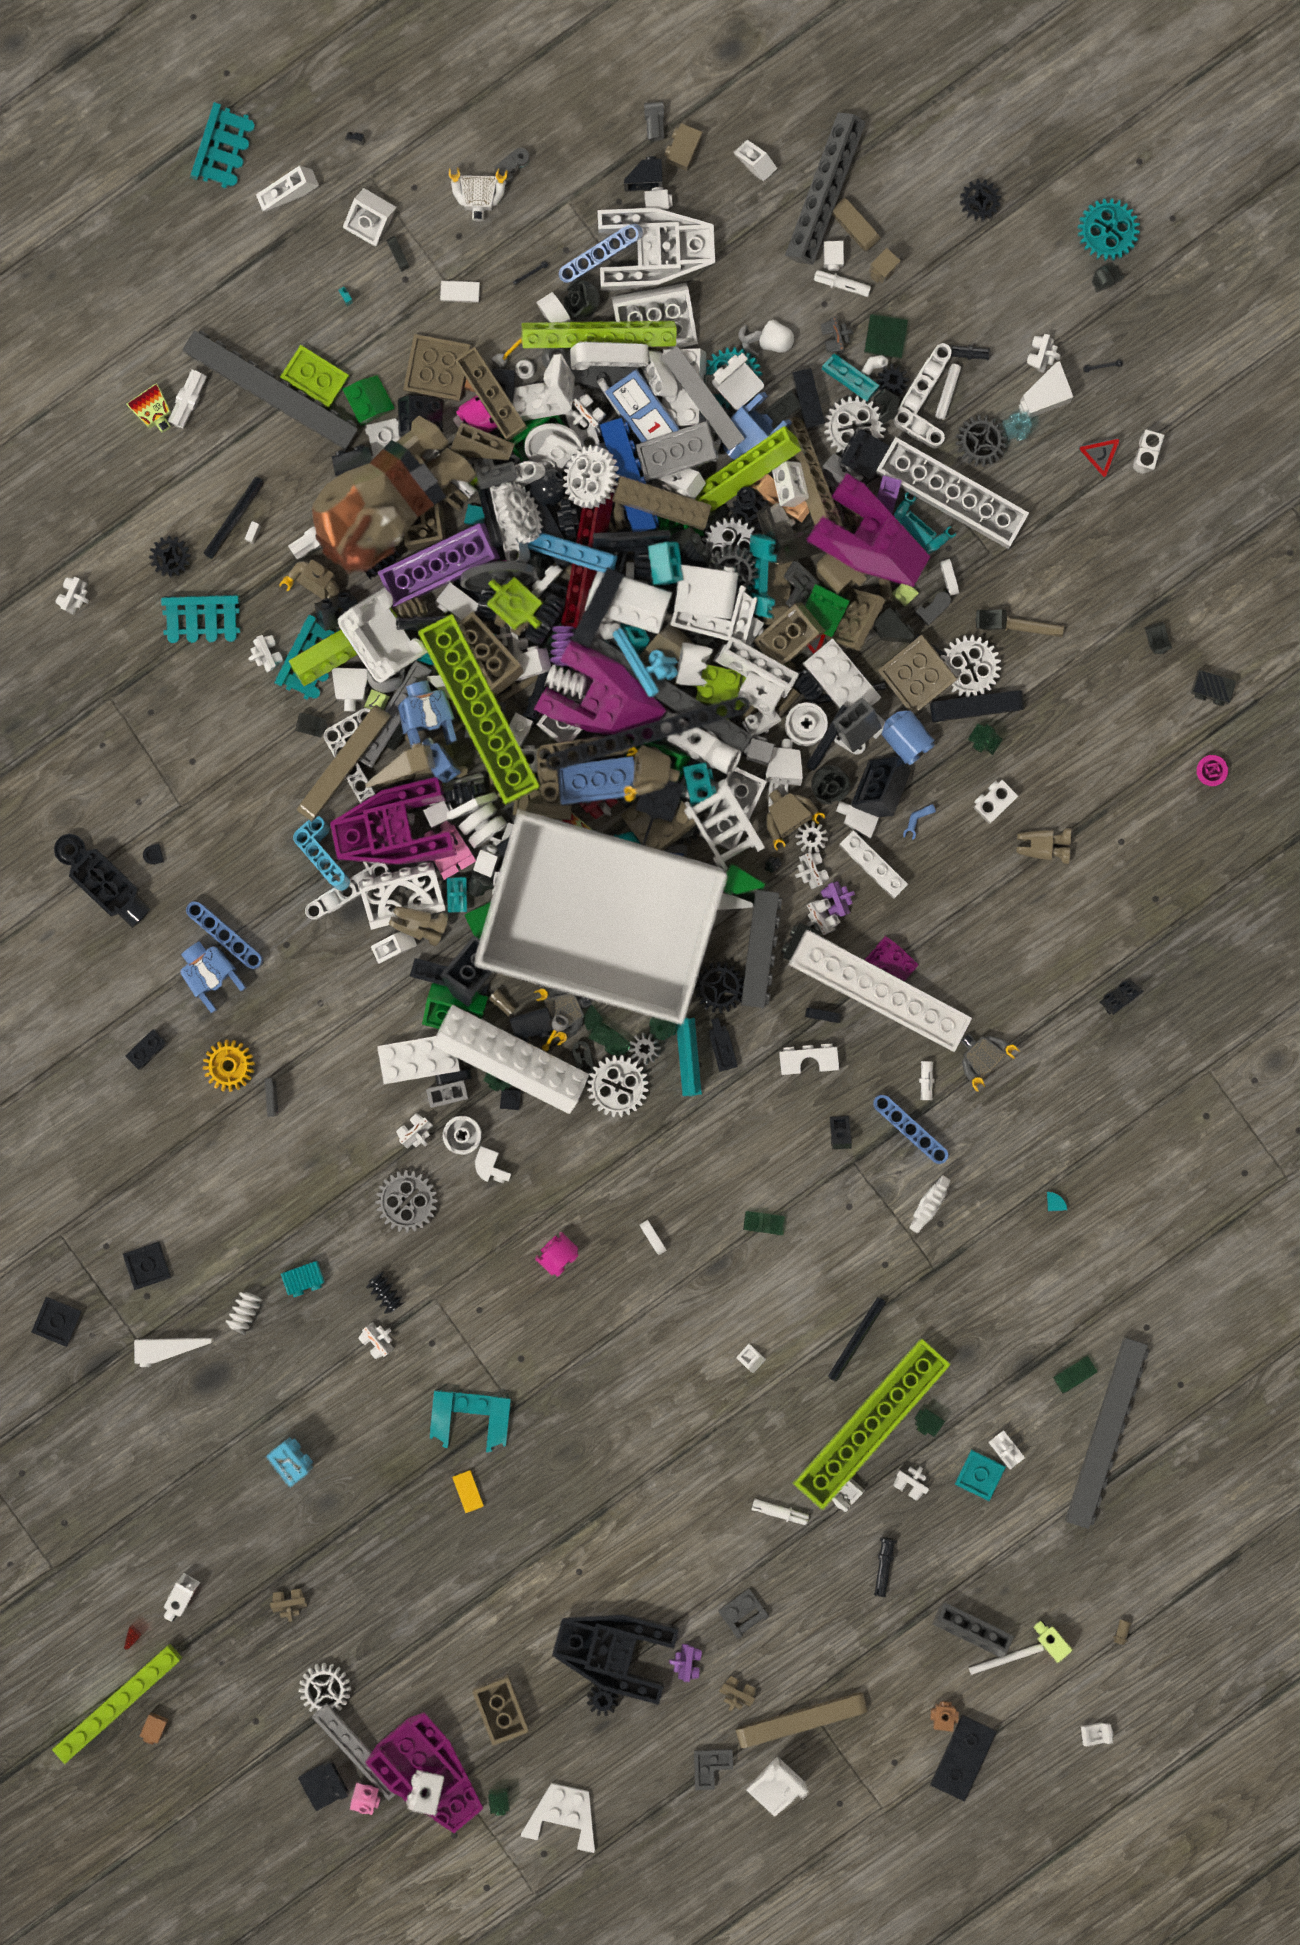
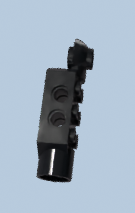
(101, 880)

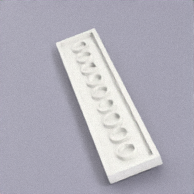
(880, 991)

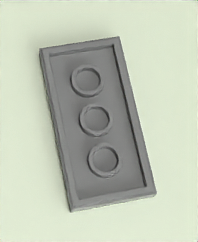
(677, 451)

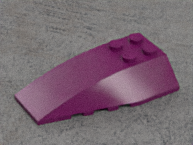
(423, 1747)

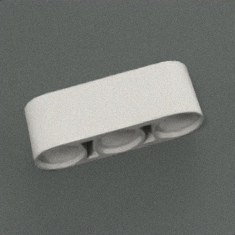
(659, 375)

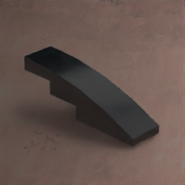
(597, 607)
(432, 973)

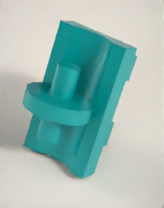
(457, 894)

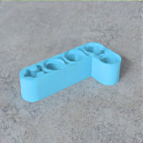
(322, 858)

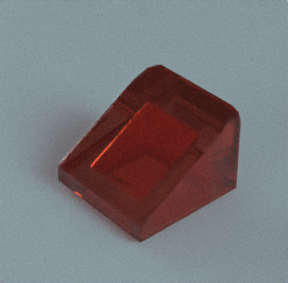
(132, 1636)

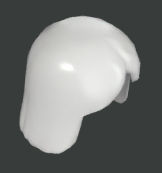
(776, 337)

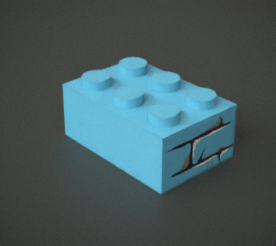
(290, 1461)

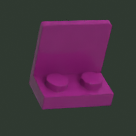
(892, 959)

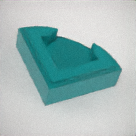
(346, 296)
(1055, 1202)

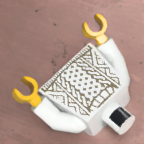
(478, 192)

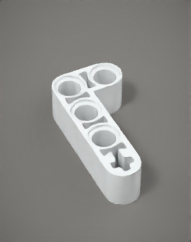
(608, 354)

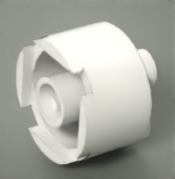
(451, 1133)

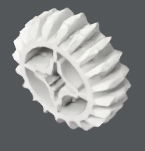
(318, 1683)

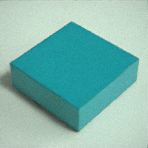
(474, 515)

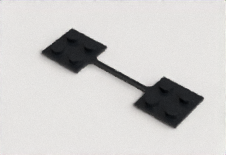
(660, 803)

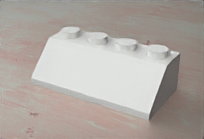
(637, 604)

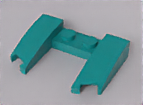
(761, 547)
(447, 1402)

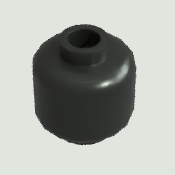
(540, 562)

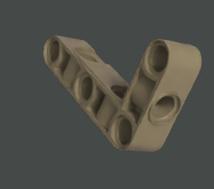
(549, 778)

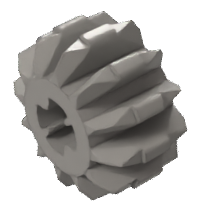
(646, 1042)

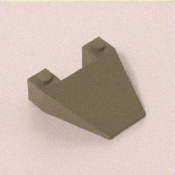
(408, 765)

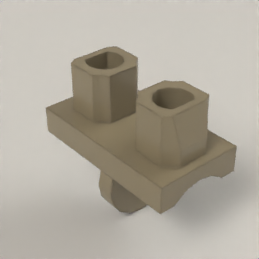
(297, 1602)
(744, 1697)

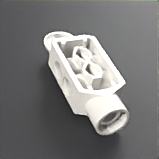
(701, 745)

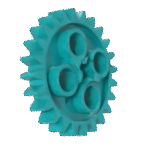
(1098, 244)
(721, 360)

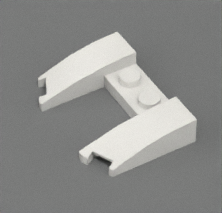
(721, 627)

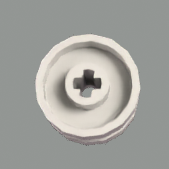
(806, 713)
(480, 822)

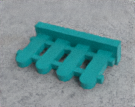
(223, 137)
(191, 612)
(302, 643)

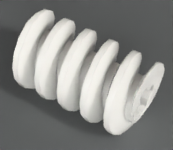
(566, 681)
(243, 1311)

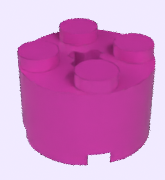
(476, 415)
(557, 1254)

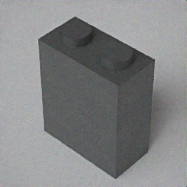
(857, 724)

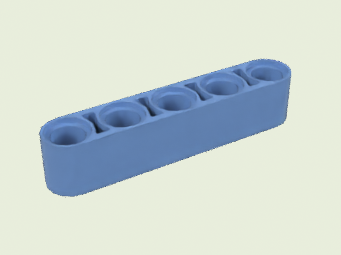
(609, 251)
(218, 928)
(919, 1133)

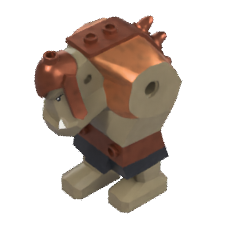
(373, 505)

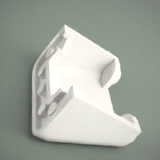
(375, 638)

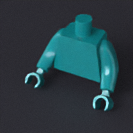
(918, 529)

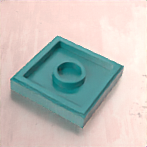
(980, 1475)

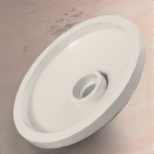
(538, 435)

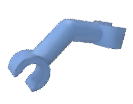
(915, 816)

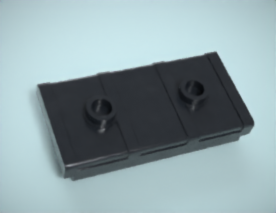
(963, 1758)

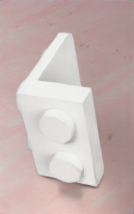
(737, 382)

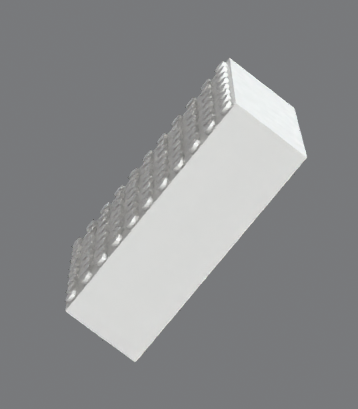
(600, 916)

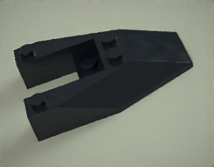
(603, 1649)

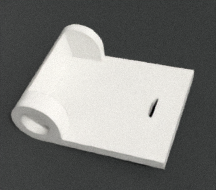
(707, 591)

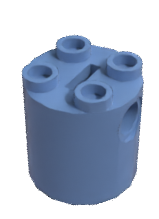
(907, 736)

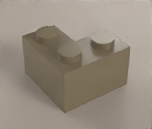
(428, 532)

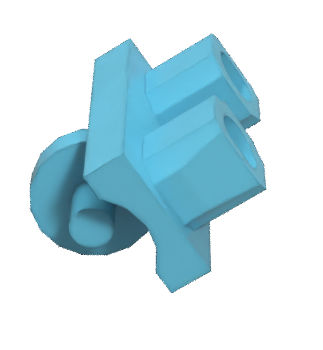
(662, 666)

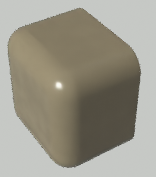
(837, 575)

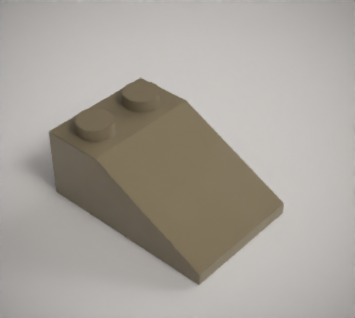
(789, 634)

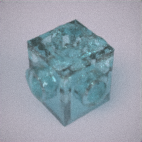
(1012, 432)

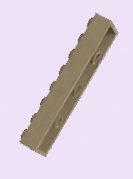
(491, 394)
(661, 503)
(777, 589)

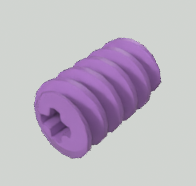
(562, 640)

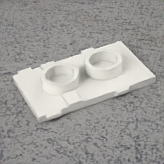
(381, 434)
(554, 452)

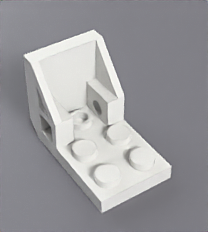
(547, 398)
(777, 1786)

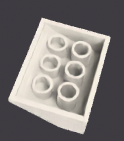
(660, 304)

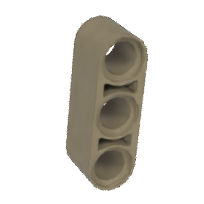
(855, 224)

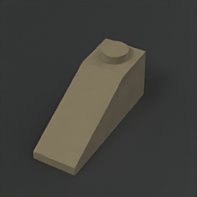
(480, 444)

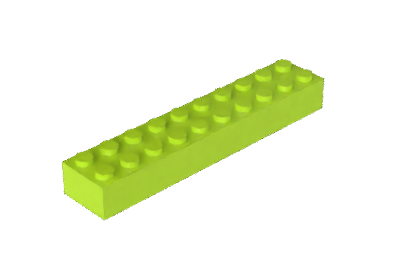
(479, 710)
(871, 1424)

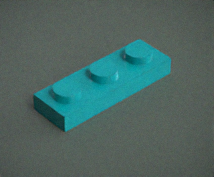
(850, 377)

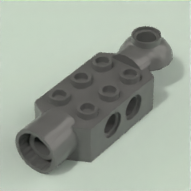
(589, 377)

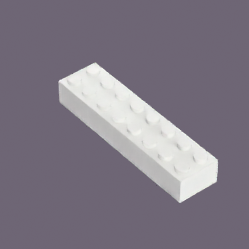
(953, 493)
(510, 1059)

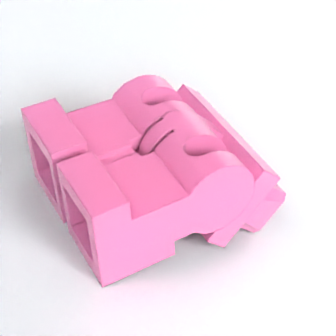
(464, 857)

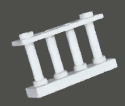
(742, 825)

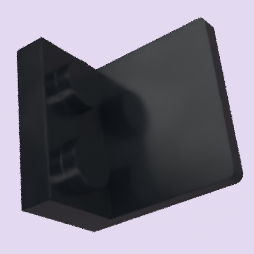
(413, 406)
(864, 453)
(324, 1785)

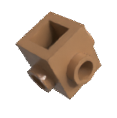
(944, 1723)

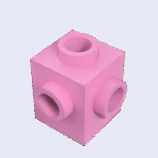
(365, 1799)

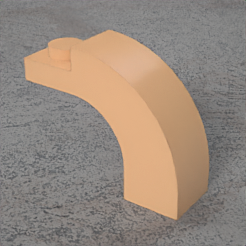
(767, 489)

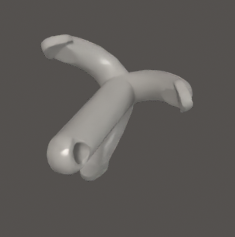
(746, 340)

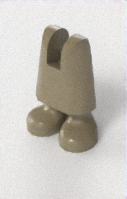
(1043, 842)
(416, 921)

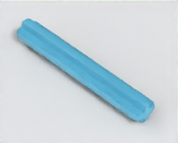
(635, 662)

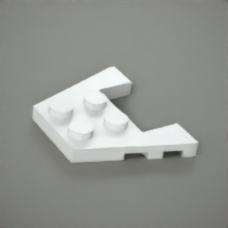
(564, 1807)

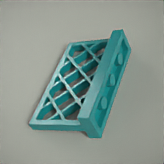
(689, 1058)

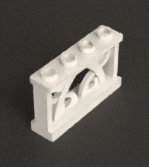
(403, 878)

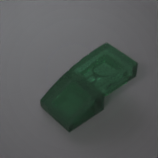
(608, 1037)
(764, 1223)
(1075, 1374)

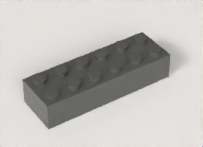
(760, 949)

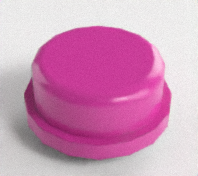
(1212, 770)

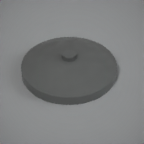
(503, 572)

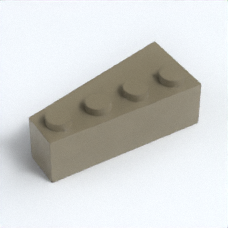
(492, 657)

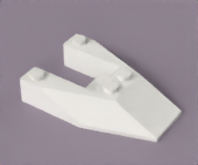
(668, 248)

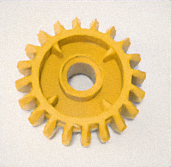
(217, 1069)

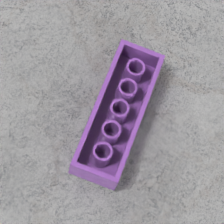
(438, 564)

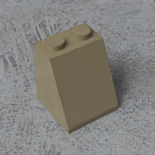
(669, 642)

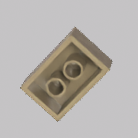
(500, 1709)

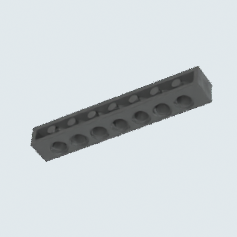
(825, 188)

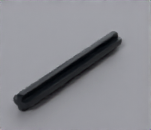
(233, 517)
(857, 1338)

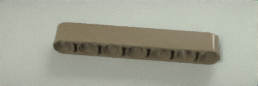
(820, 499)
(343, 763)
(801, 1720)

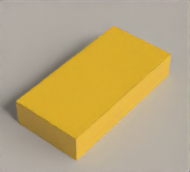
(468, 1491)

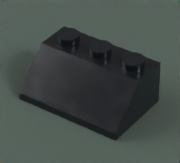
(881, 786)
(464, 977)

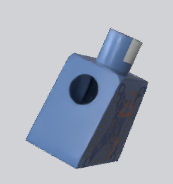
(445, 767)

